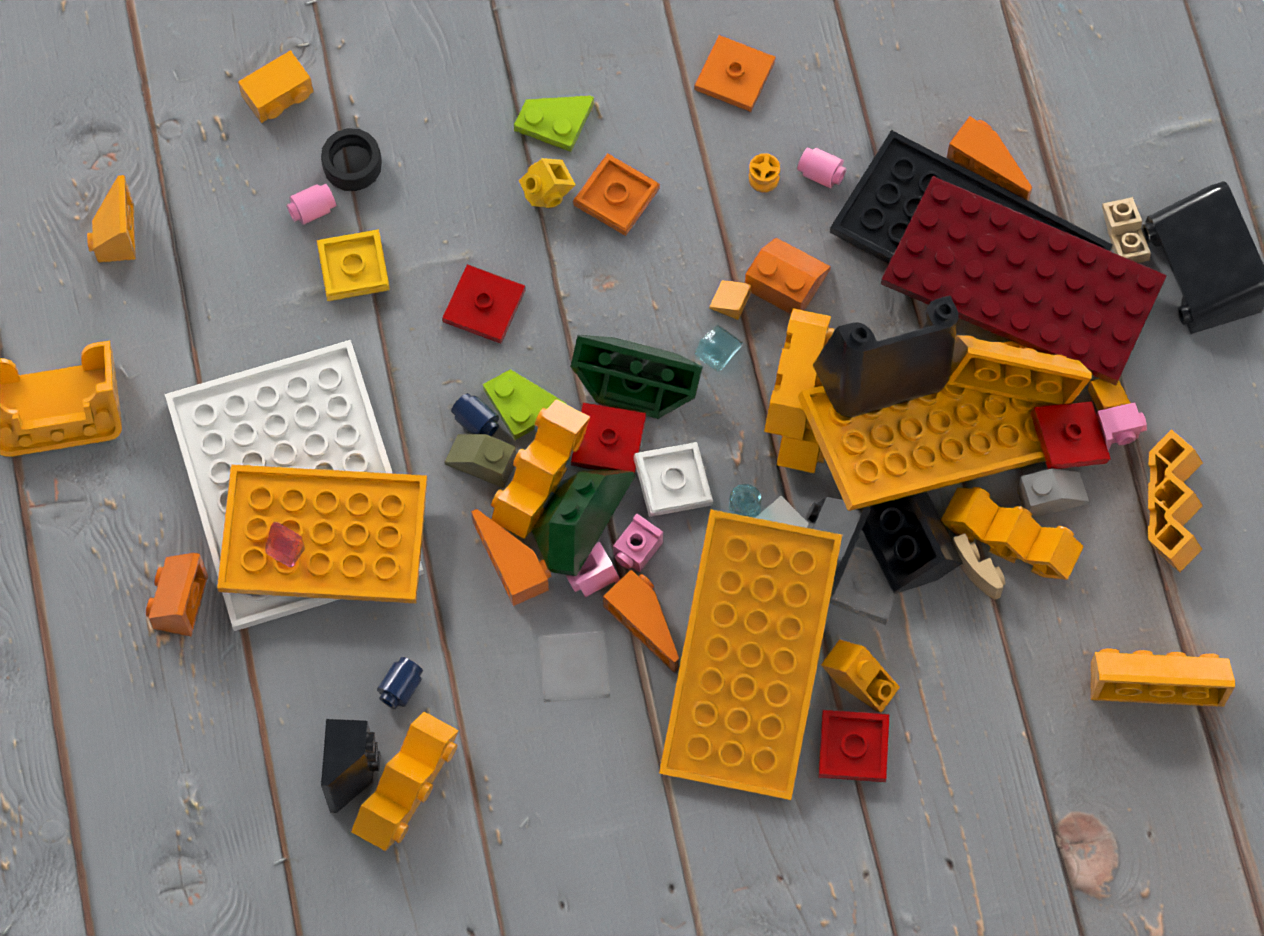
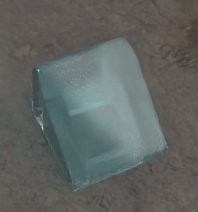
(717, 348)

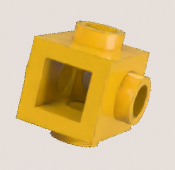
(546, 183)

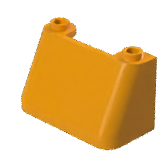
(60, 405)

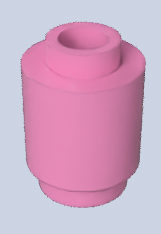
(821, 167)
(311, 204)

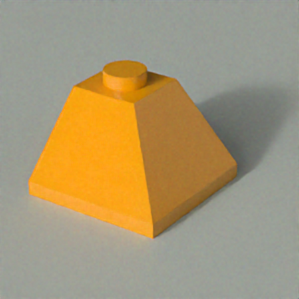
(114, 226)

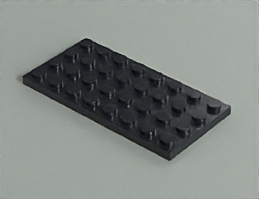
(895, 184)

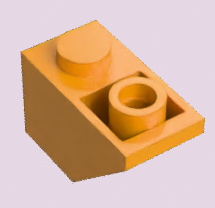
(860, 674)

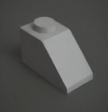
(1051, 491)

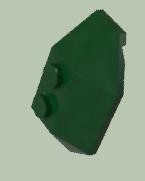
(634, 375)
(578, 517)

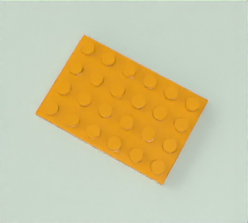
(355, 527)

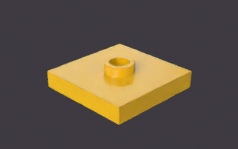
(353, 265)

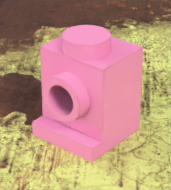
(1121, 424)
(637, 556)
(595, 573)

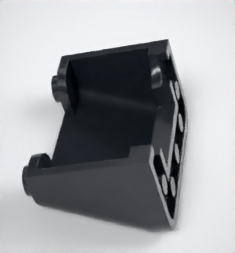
(1210, 257)
(875, 374)

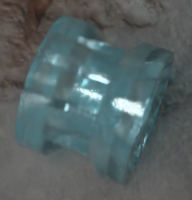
(745, 508)

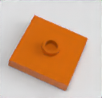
(735, 73)
(616, 194)

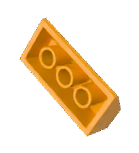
(1016, 372)
(1161, 678)

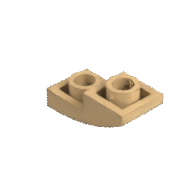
(1125, 230)
(983, 573)

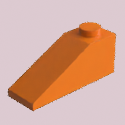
(985, 154)
(513, 560)
(638, 609)

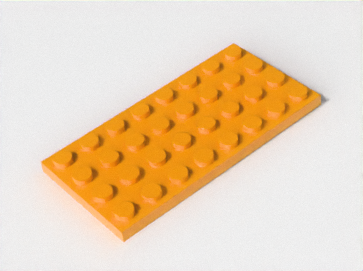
(922, 442)
(750, 654)

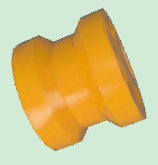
(764, 164)

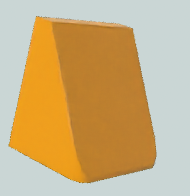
(731, 298)
(1106, 394)

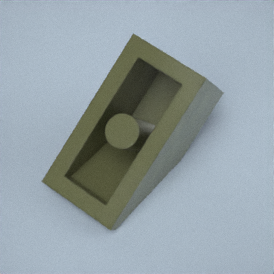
(482, 457)

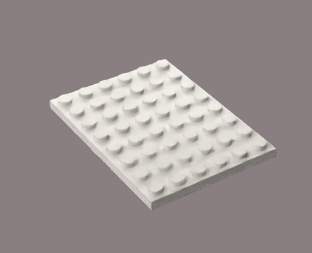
(280, 414)

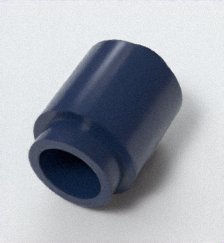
(475, 415)
(400, 683)

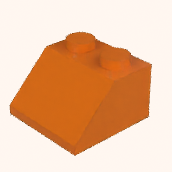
(785, 276)
(178, 594)

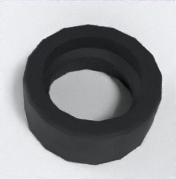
(343, 139)

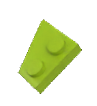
(554, 119)
(517, 401)

